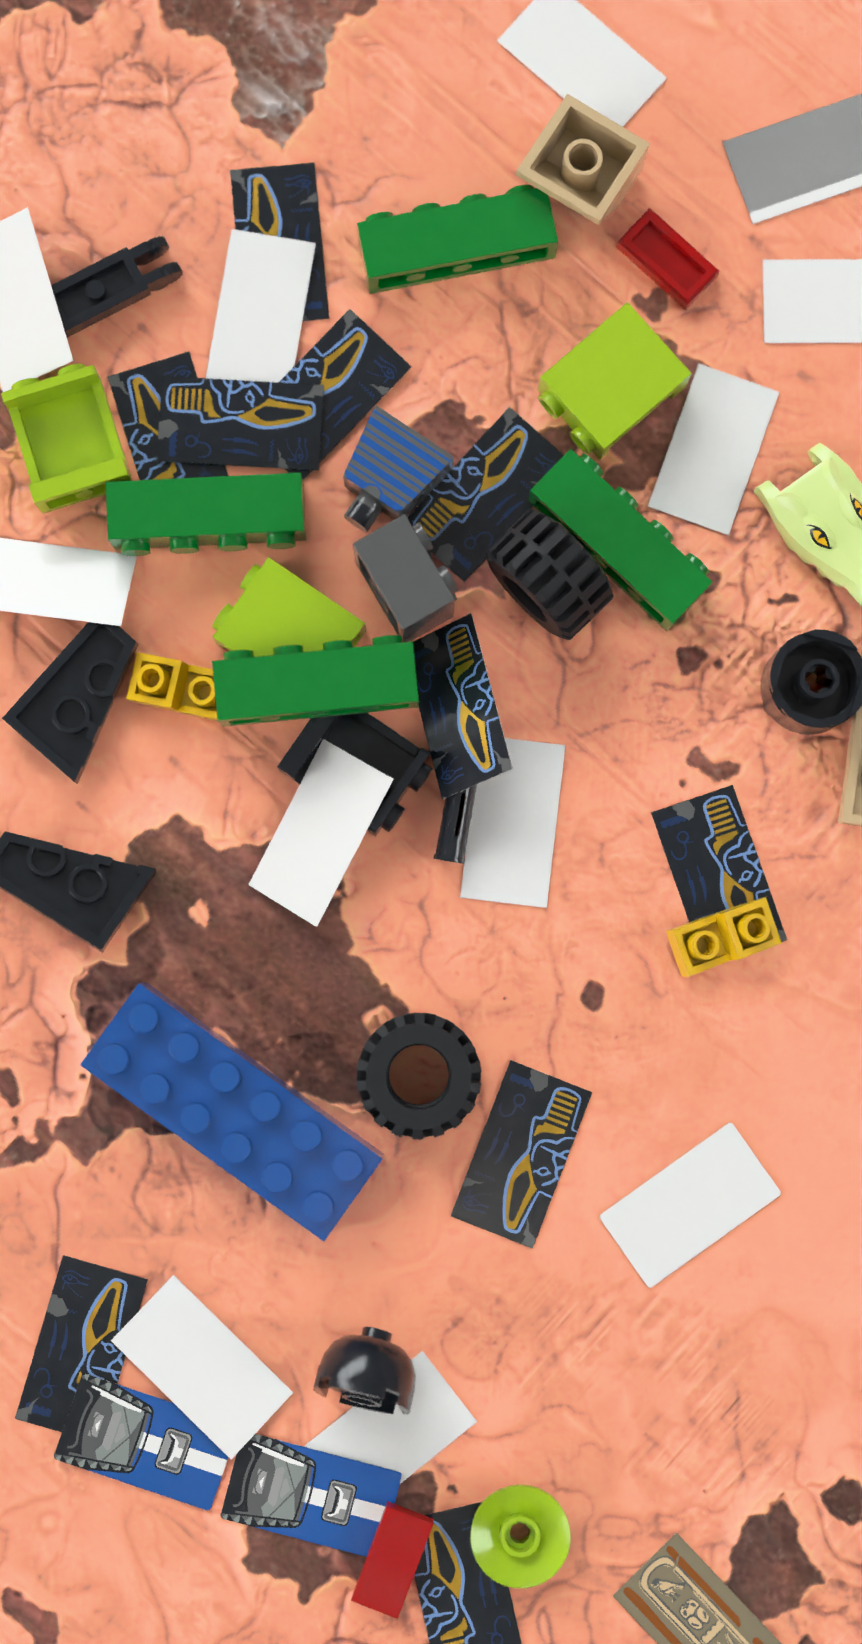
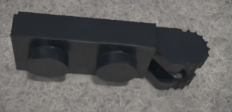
(112, 285)

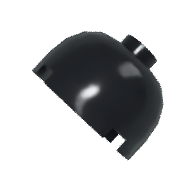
(368, 1372)

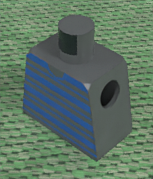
(391, 470)

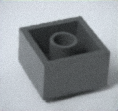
(404, 578)

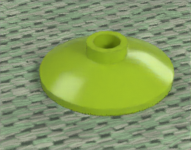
(525, 1560)

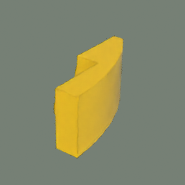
(173, 686)
(723, 937)

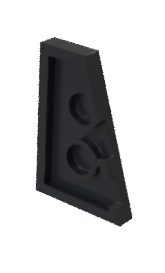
(74, 696)
(70, 887)

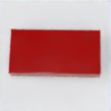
(667, 259)
(392, 1560)

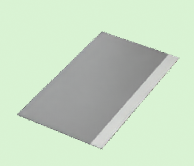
(799, 159)

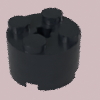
(789, 696)

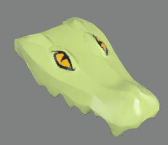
(822, 518)

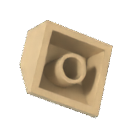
(584, 160)

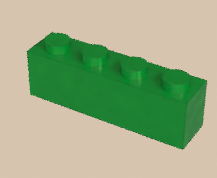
(457, 238)
(206, 512)
(622, 542)
(315, 682)

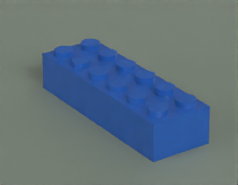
(232, 1110)

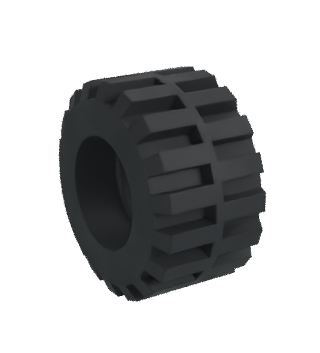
(549, 574)
(421, 1119)

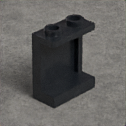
(371, 743)

